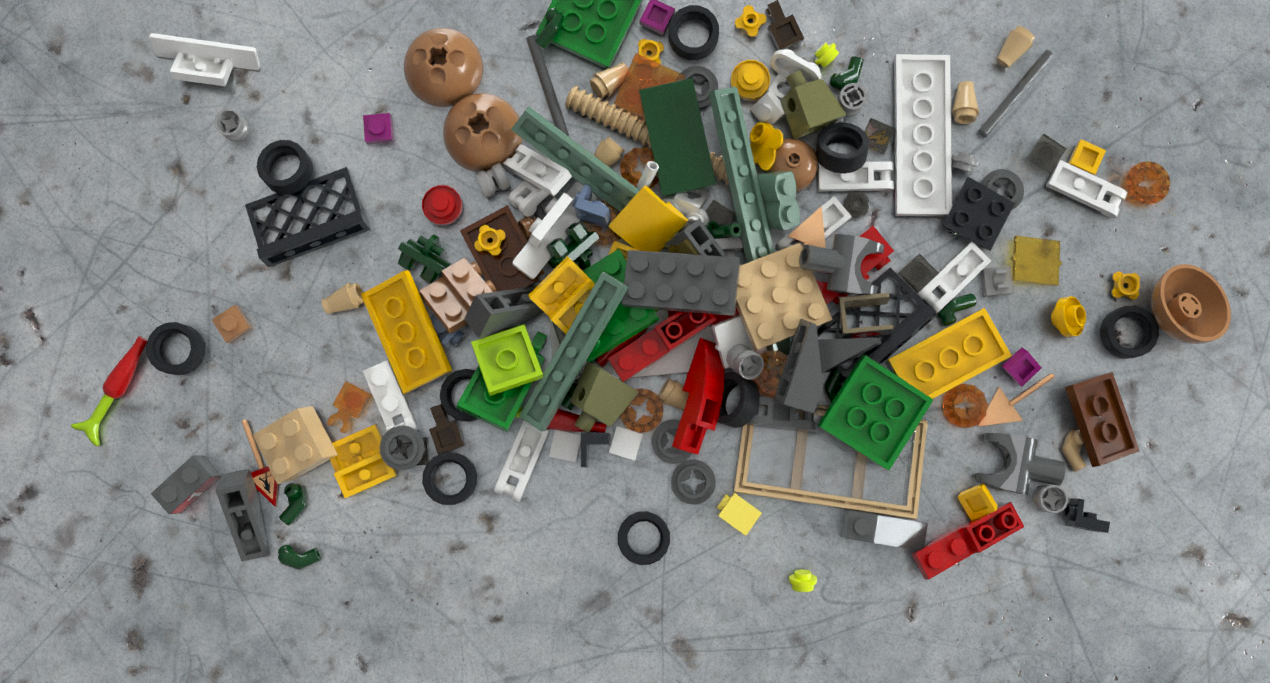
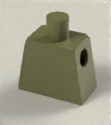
(809, 106)
(600, 397)

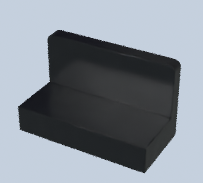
(592, 439)

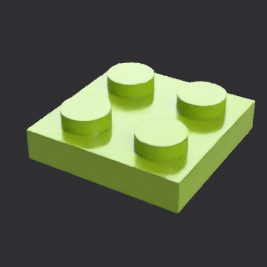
(507, 360)

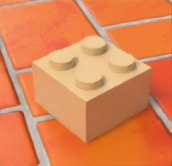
(295, 444)

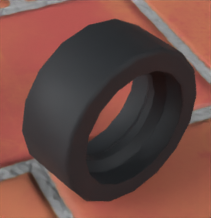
(693, 12)
(843, 133)
(275, 151)
(1147, 320)
(155, 342)
(445, 394)
(747, 404)
(434, 493)
(646, 559)

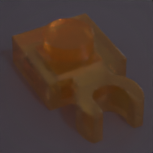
(350, 403)

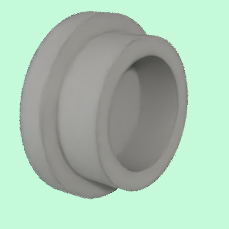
(964, 162)

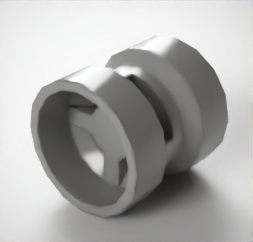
(850, 104)
(226, 121)
(487, 183)
(745, 361)
(1056, 498)

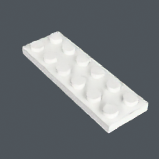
(922, 135)

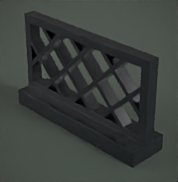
(308, 238)
(901, 333)

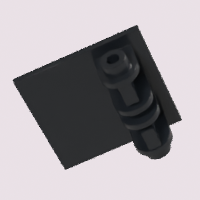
(978, 214)

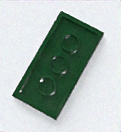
(677, 137)

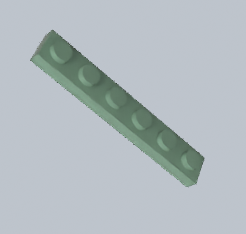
(575, 159)
(573, 351)

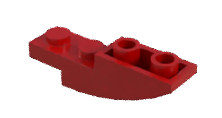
(659, 342)
(705, 396)
(966, 540)

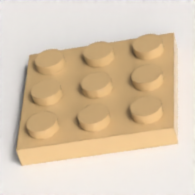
(776, 296)

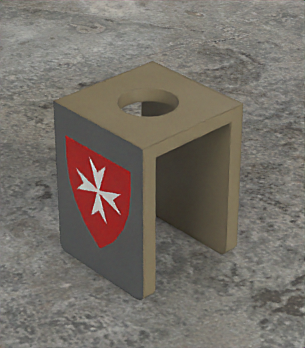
(863, 301)

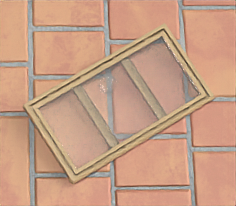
(826, 471)

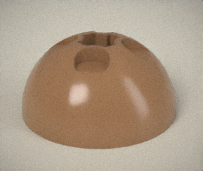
(450, 76)
(479, 145)
(1190, 305)

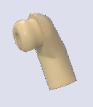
(1072, 448)

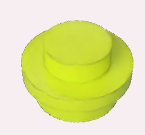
(825, 54)
(803, 580)

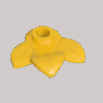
(764, 144)

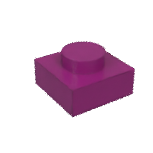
(657, 16)
(378, 128)
(1021, 367)

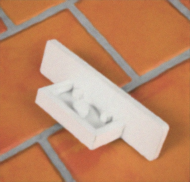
(203, 60)
(559, 218)

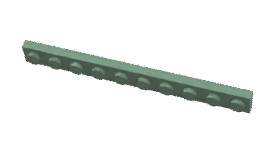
(743, 181)

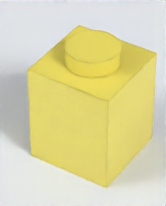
(738, 513)

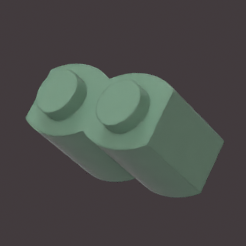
(779, 201)

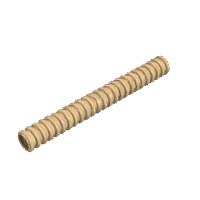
(624, 122)

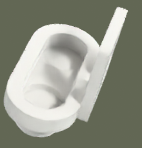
(786, 63)
(690, 208)

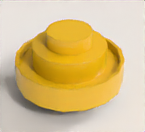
(750, 79)
(1069, 316)

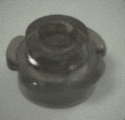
(863, 207)

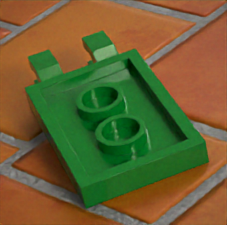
(502, 407)

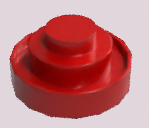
(442, 205)

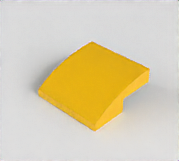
(648, 221)
(563, 293)
(360, 461)

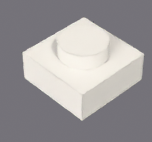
(768, 109)

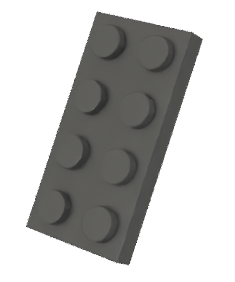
(681, 282)

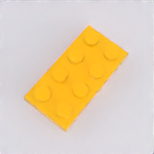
(406, 332)
(951, 355)

